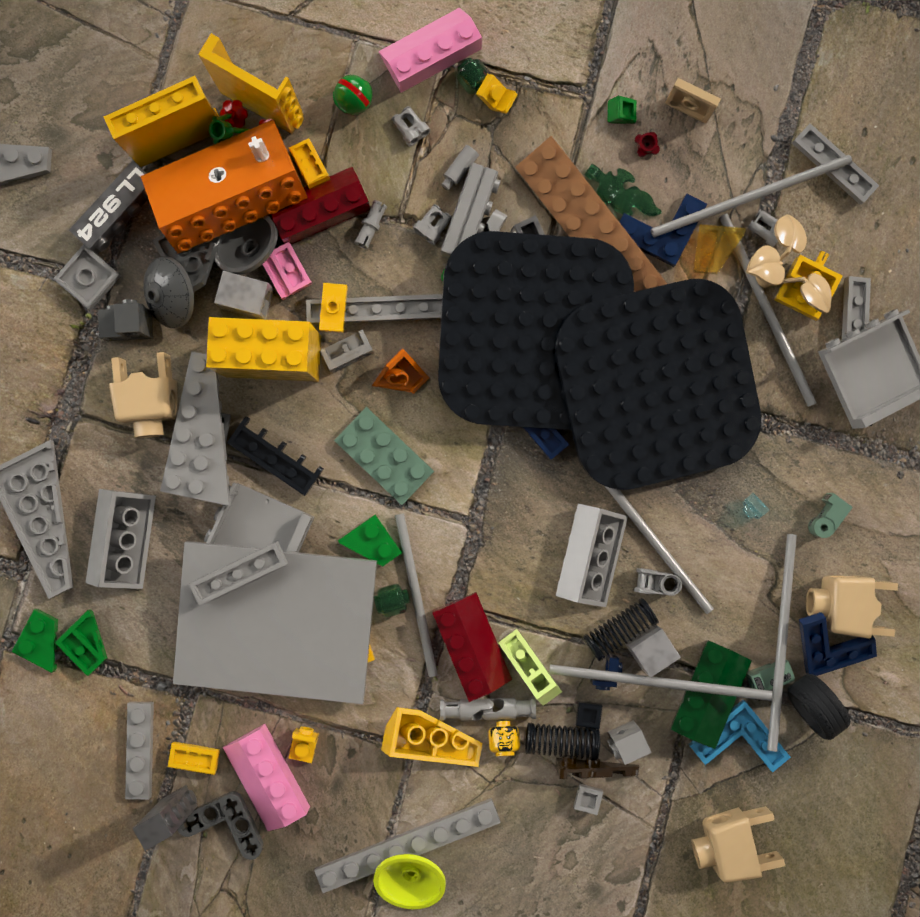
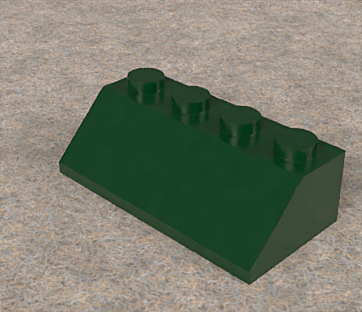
(705, 714)

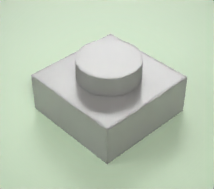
(588, 799)

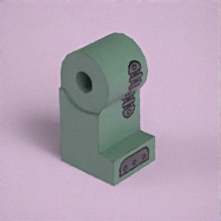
(830, 516)
(763, 676)

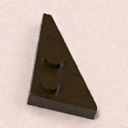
(592, 768)

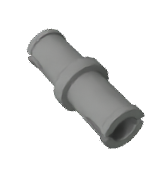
(370, 224)

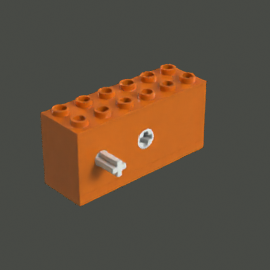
(223, 187)

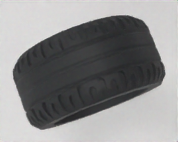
(819, 706)

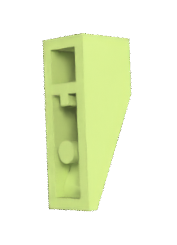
(530, 667)

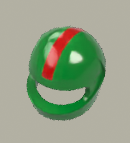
(352, 94)

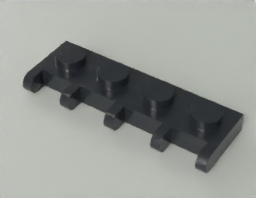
(273, 458)

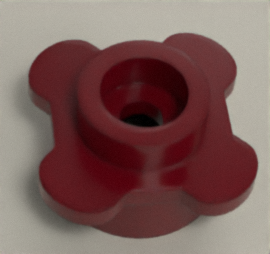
(650, 138)

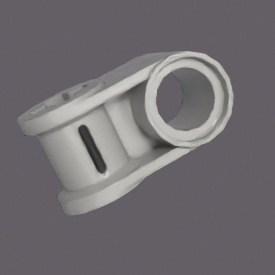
(655, 582)

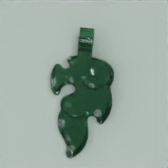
(619, 198)

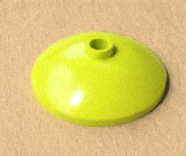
(409, 881)

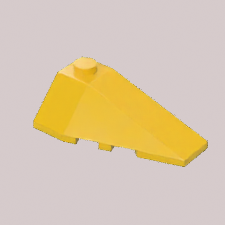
(425, 738)

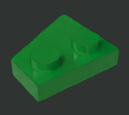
(372, 541)
(38, 640)
(84, 643)

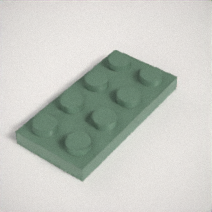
(384, 456)

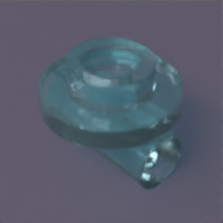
(754, 507)

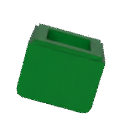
(622, 110)

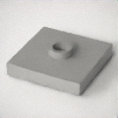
(87, 277)

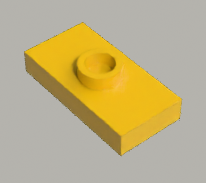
(309, 163)
(333, 307)
(193, 758)

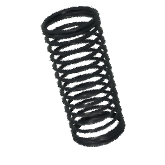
(645, 608)
(531, 733)

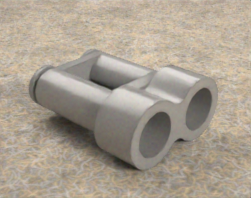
(416, 131)
(430, 232)
(768, 235)

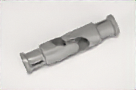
(483, 709)

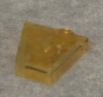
(715, 247)

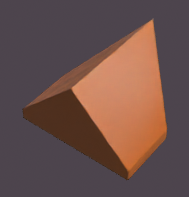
(401, 374)

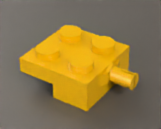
(790, 294)

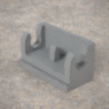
(347, 351)

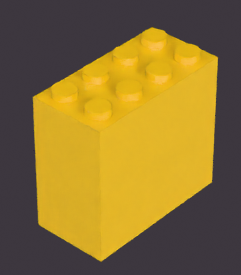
(263, 349)

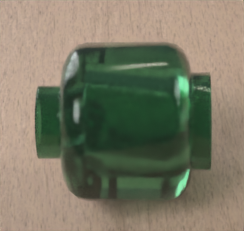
(471, 74)
(391, 600)

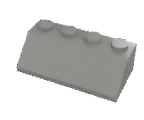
(120, 539)
(591, 555)

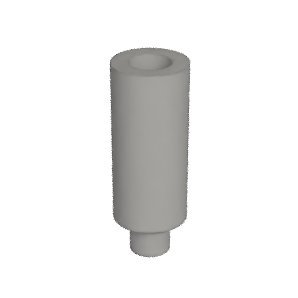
(459, 167)

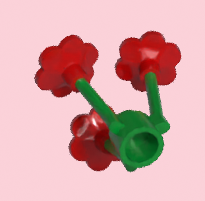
(230, 116)

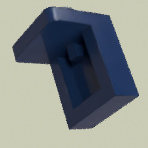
(612, 665)

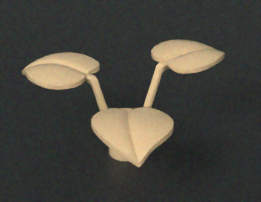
(768, 267)

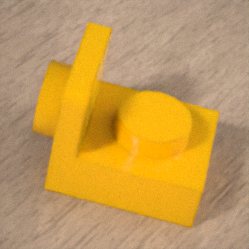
(496, 95)
(303, 744)

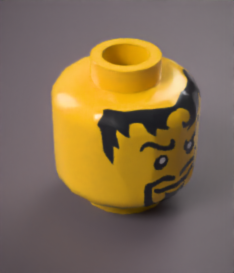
(504, 739)

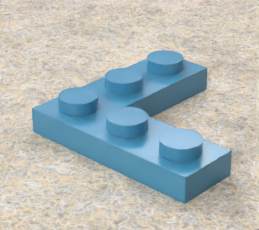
(744, 723)

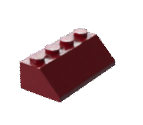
(325, 207)
(472, 646)

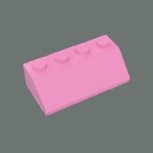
(431, 49)
(267, 778)

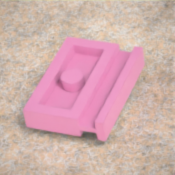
(286, 271)

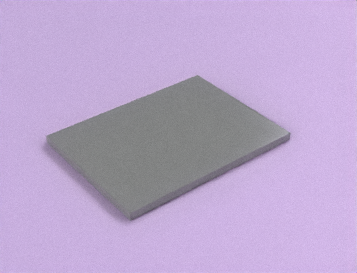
(281, 634)

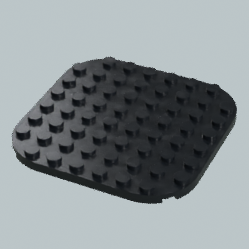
(503, 317)
(658, 384)

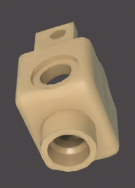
(143, 399)
(849, 605)
(731, 846)

